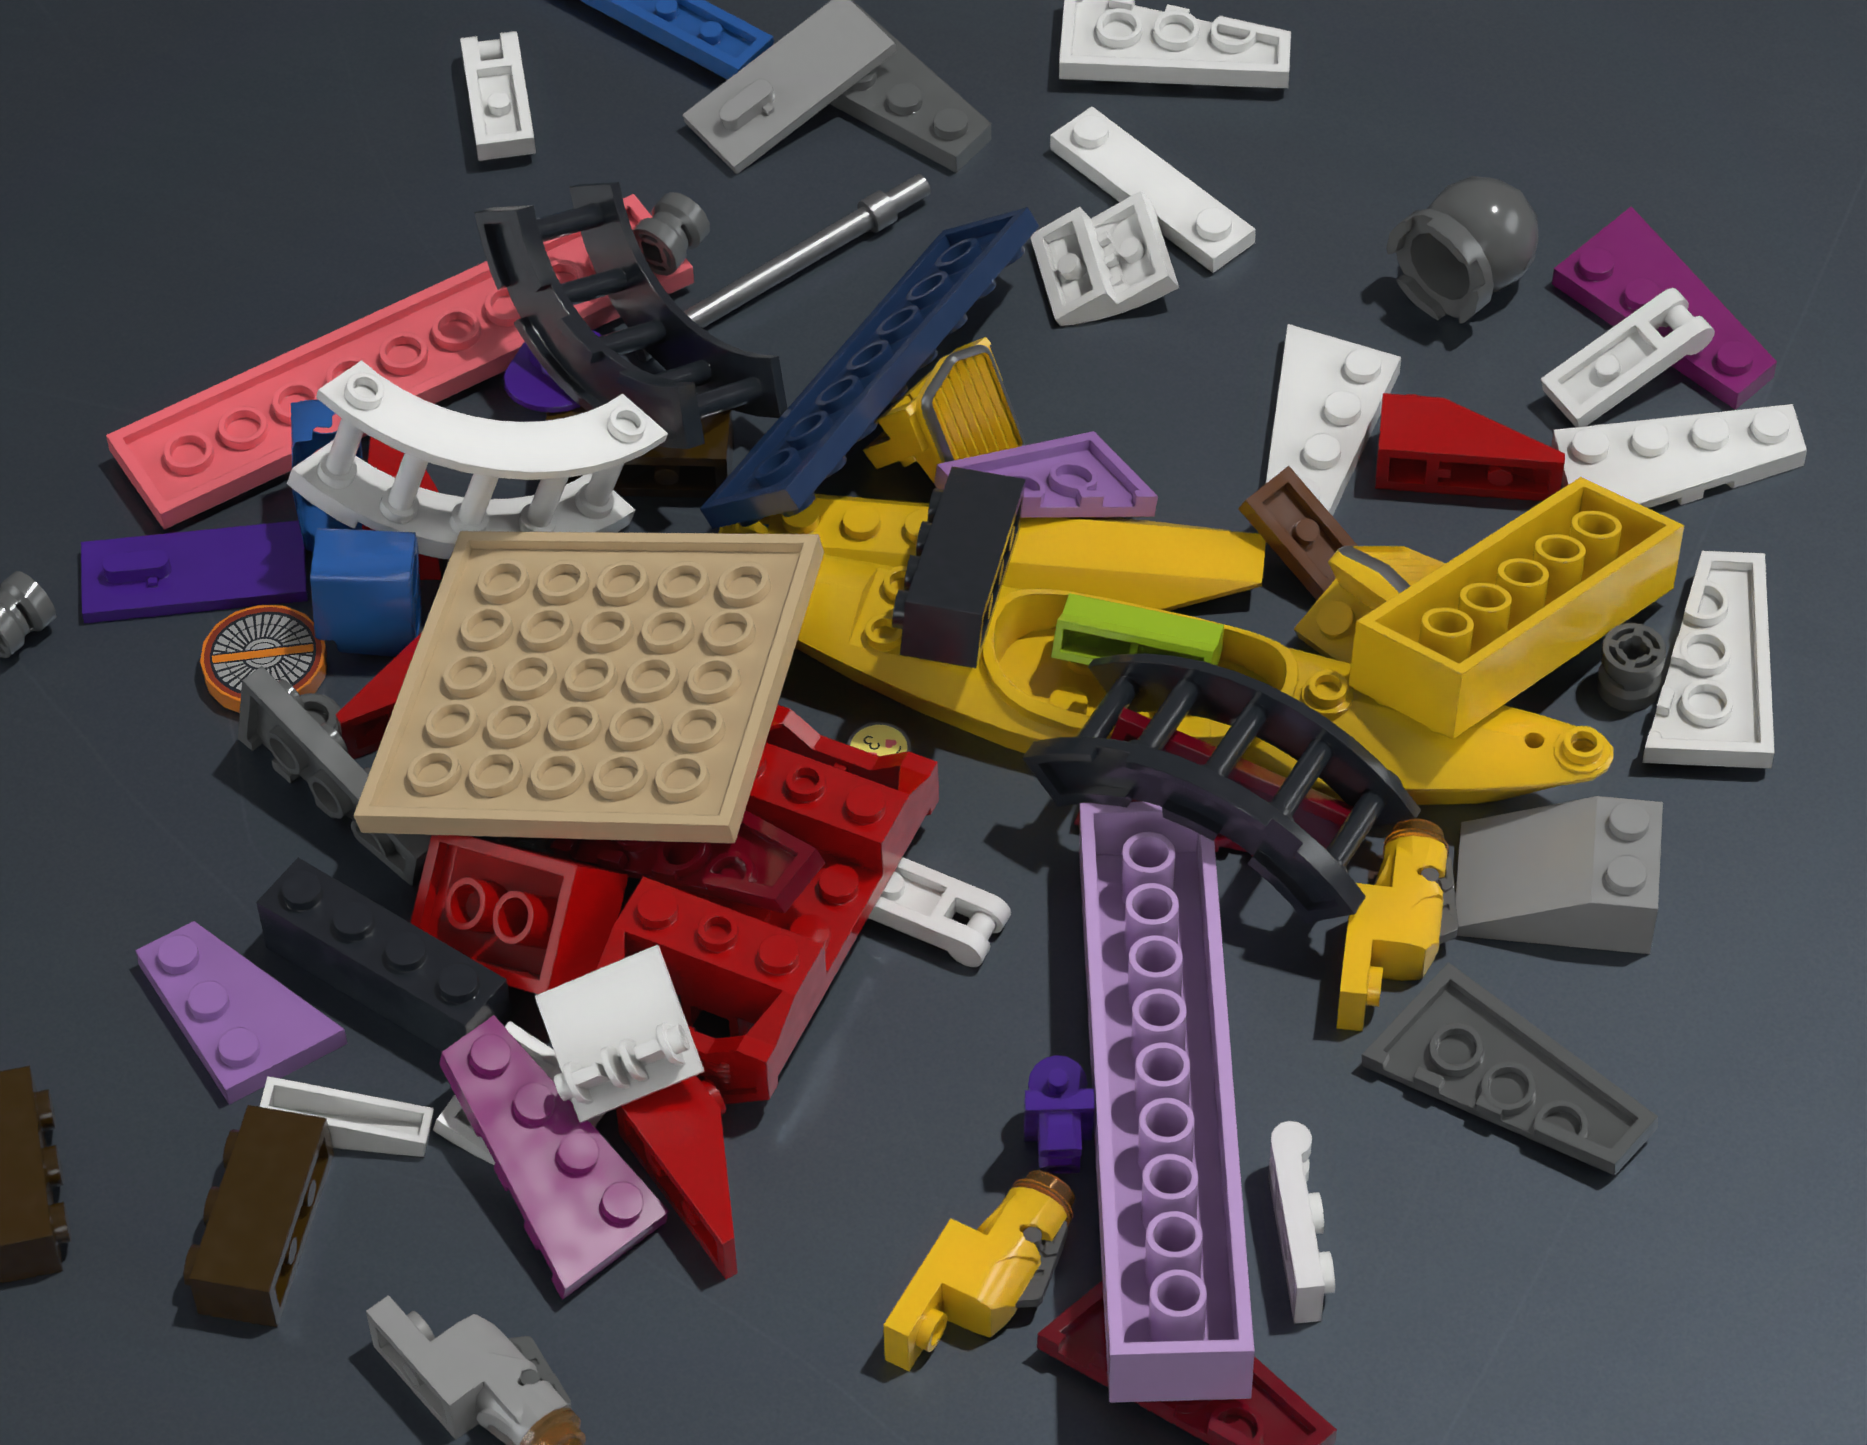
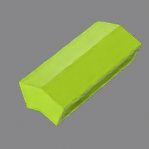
(1104, 628)

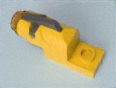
(1400, 918)
(984, 1272)

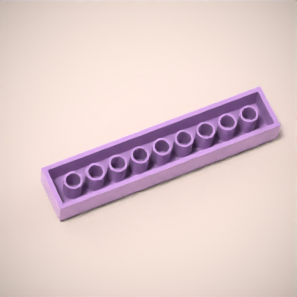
(1163, 1111)

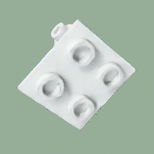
(618, 1034)

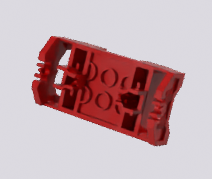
(771, 963)

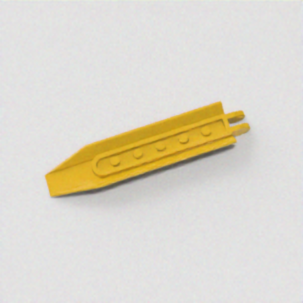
(1095, 556)

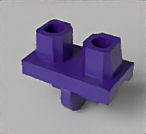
(1058, 1113)

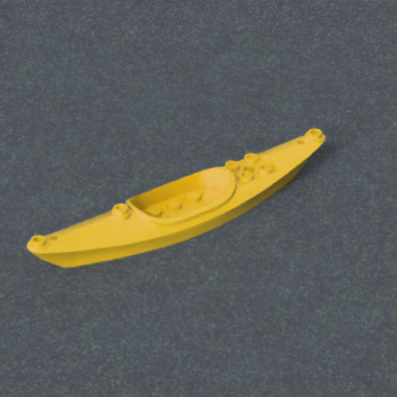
(1030, 697)

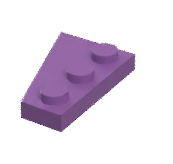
(1066, 478)
(234, 1012)

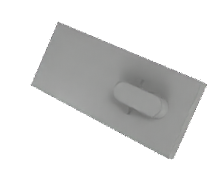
(789, 83)

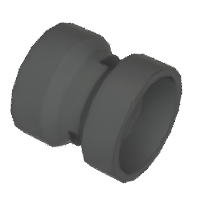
(674, 228)
(22, 610)
(1631, 667)

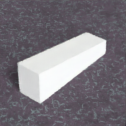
(355, 1119)

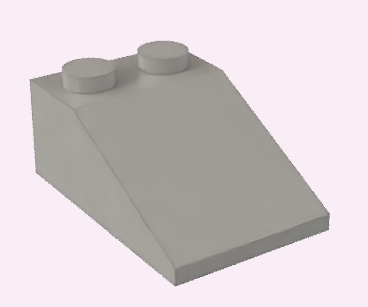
(1563, 875)

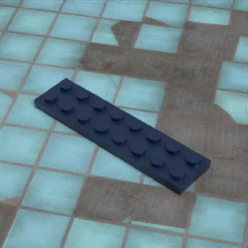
(869, 371)

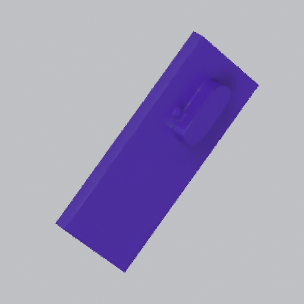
(193, 571)

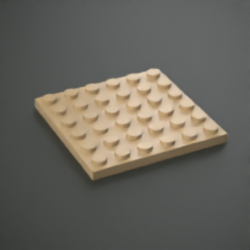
(593, 686)

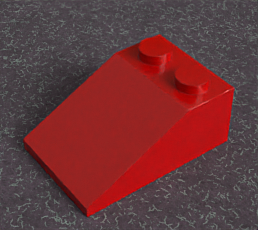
(518, 909)

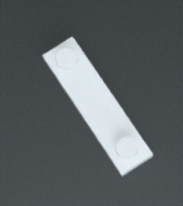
(1126, 166)

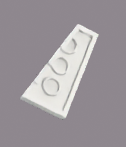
(1172, 47)
(1327, 409)
(1683, 454)
(1719, 673)

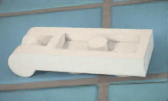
(498, 97)
(1626, 358)
(923, 906)
(1298, 1221)

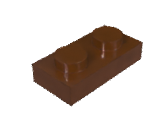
(1297, 529)

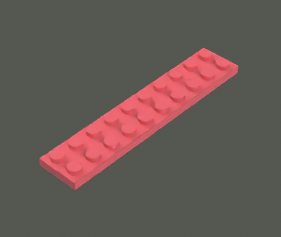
(423, 344)

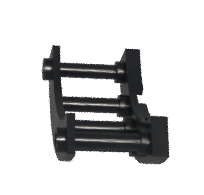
(591, 365)
(1203, 797)

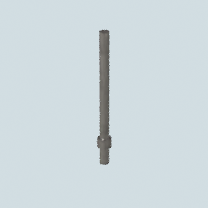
(872, 214)

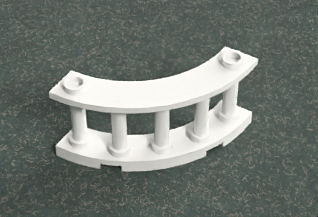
(490, 449)

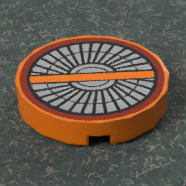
(265, 637)

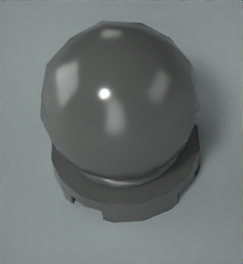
(1465, 246)

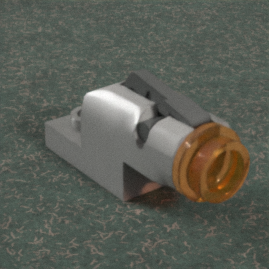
(477, 1377)

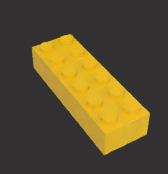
(1514, 607)

